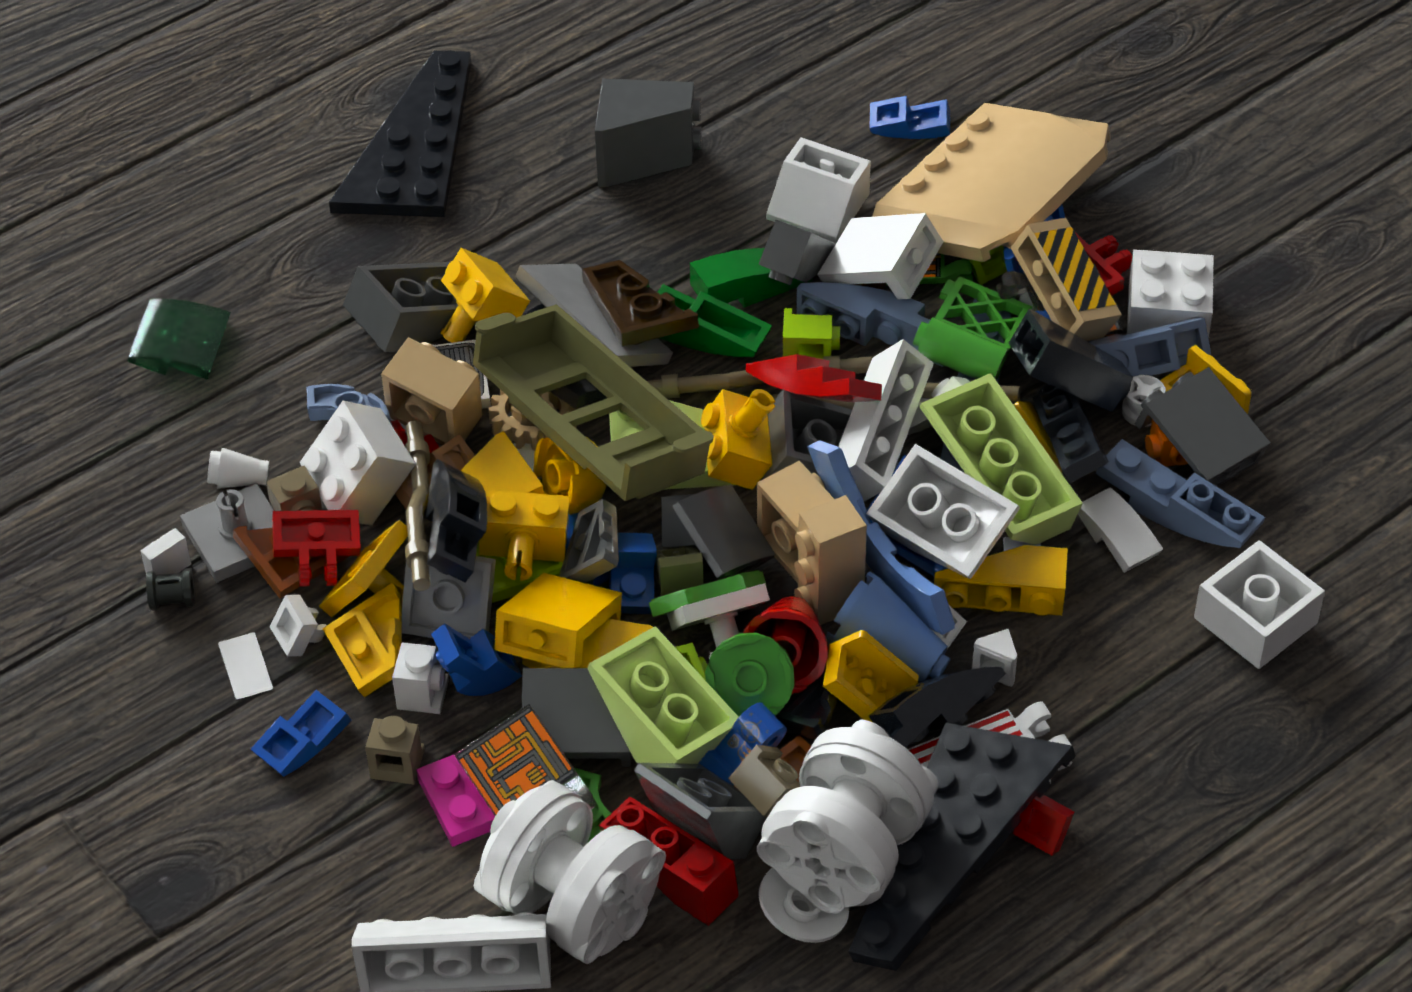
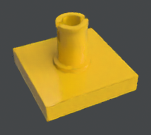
(367, 570)

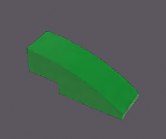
(737, 276)
(721, 326)

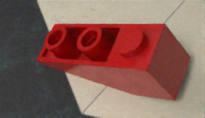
(693, 872)

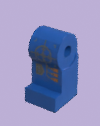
(752, 727)

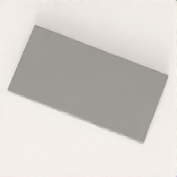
(565, 287)

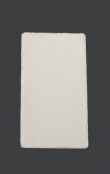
(245, 666)

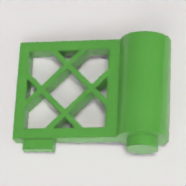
(967, 346)

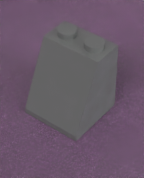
(645, 128)

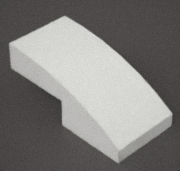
(1120, 527)

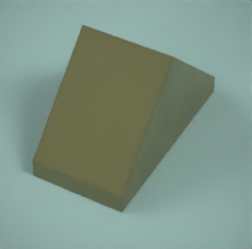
(678, 569)

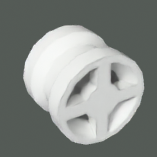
(1140, 389)

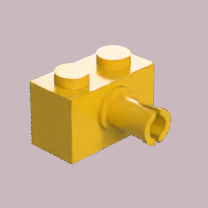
(480, 292)
(741, 437)
(525, 529)

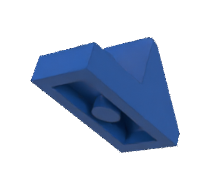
(634, 572)

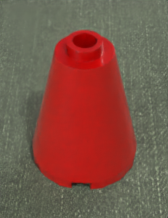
(799, 632)

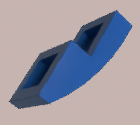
(900, 120)
(303, 736)

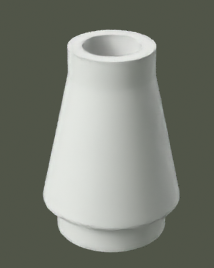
(235, 469)

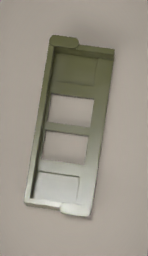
(553, 350)

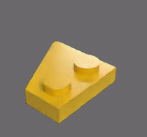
(369, 639)

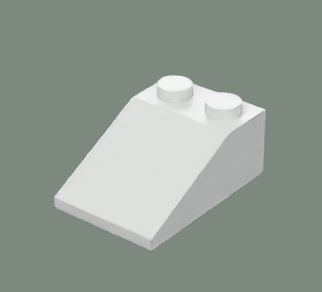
(941, 512)

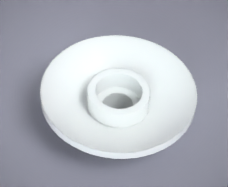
(795, 913)

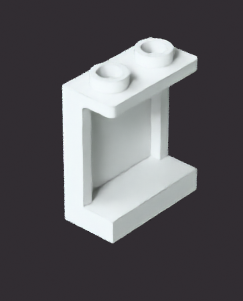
(884, 251)

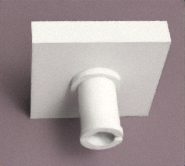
(719, 611)

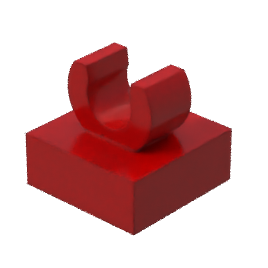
(1044, 824)

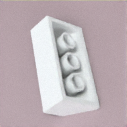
(453, 954)

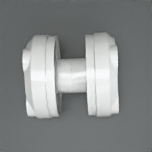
(845, 820)
(594, 887)

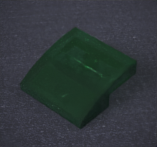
(179, 336)

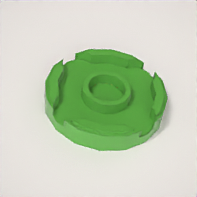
(751, 671)

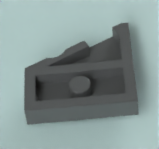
(592, 543)

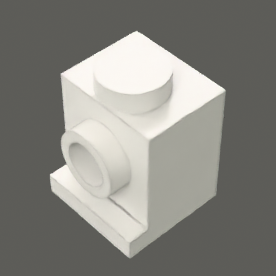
(419, 679)

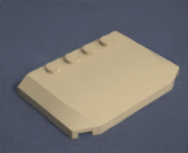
(998, 176)

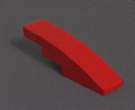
(814, 378)

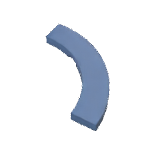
(915, 590)

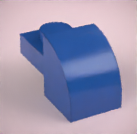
(474, 662)

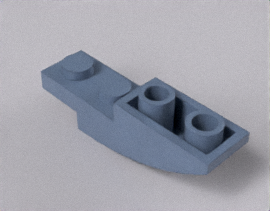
(863, 311)
(1157, 348)
(1183, 505)

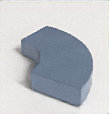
(326, 398)

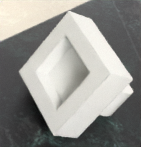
(296, 625)

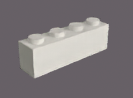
(881, 427)

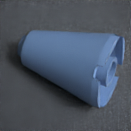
(894, 625)

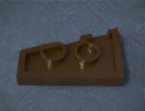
(632, 307)

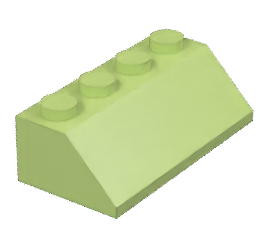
(1006, 456)

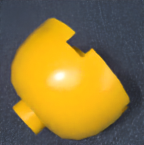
(566, 477)

